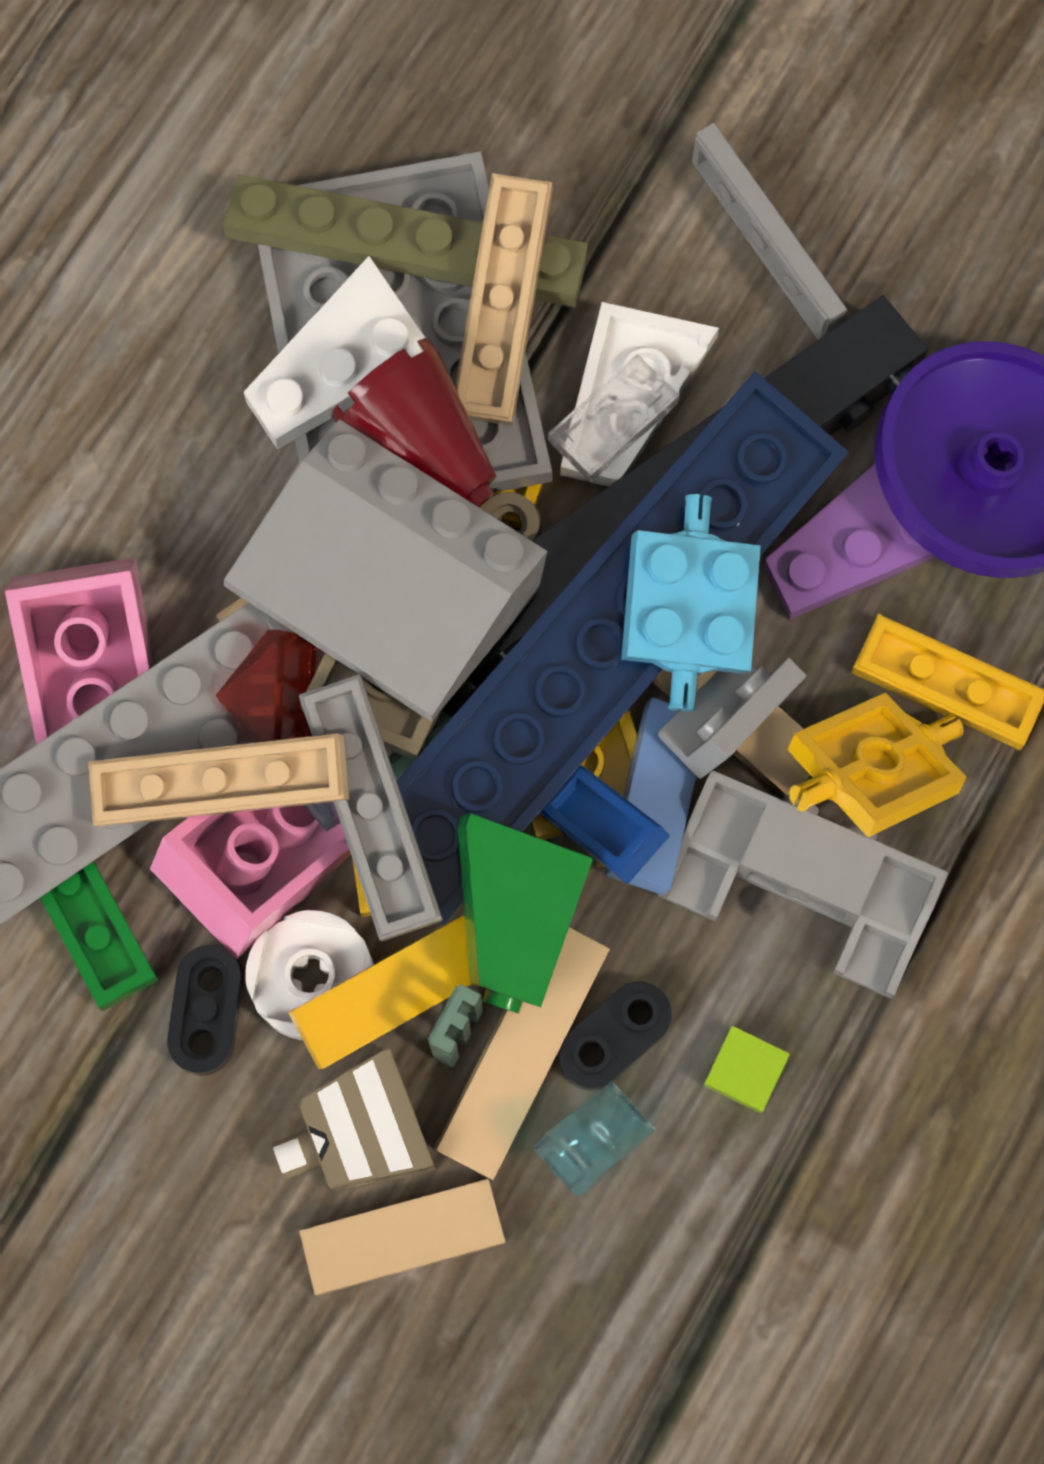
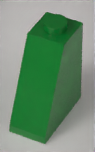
(515, 908)

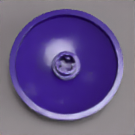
(967, 457)

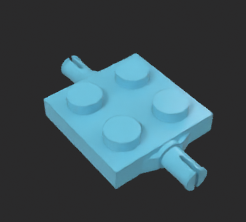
(690, 602)

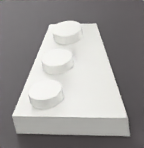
(665, 343)
(331, 355)

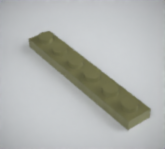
(390, 234)

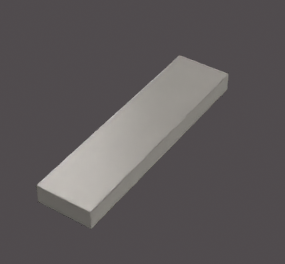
(767, 232)
(375, 814)

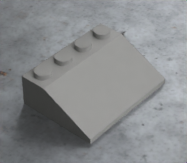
(387, 570)

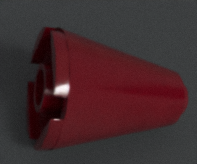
(421, 419)

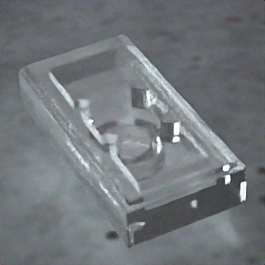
(613, 418)

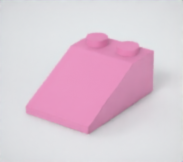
(77, 638)
(247, 868)

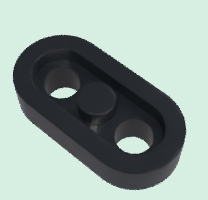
(205, 1011)
(615, 1035)

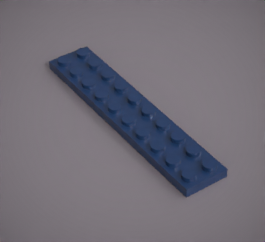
(566, 675)

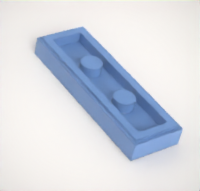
(662, 790)

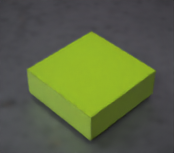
(746, 1069)

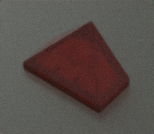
(267, 688)

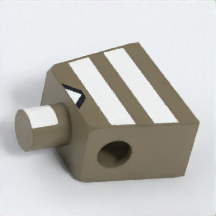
(358, 1130)

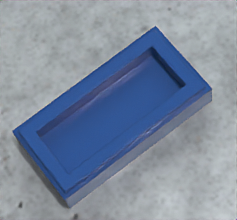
(604, 824)

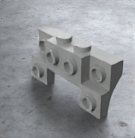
(814, 865)

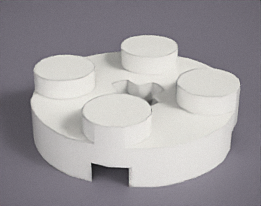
(290, 946)

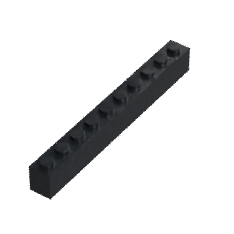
(828, 381)

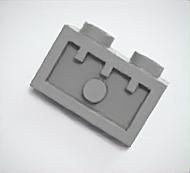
(727, 714)

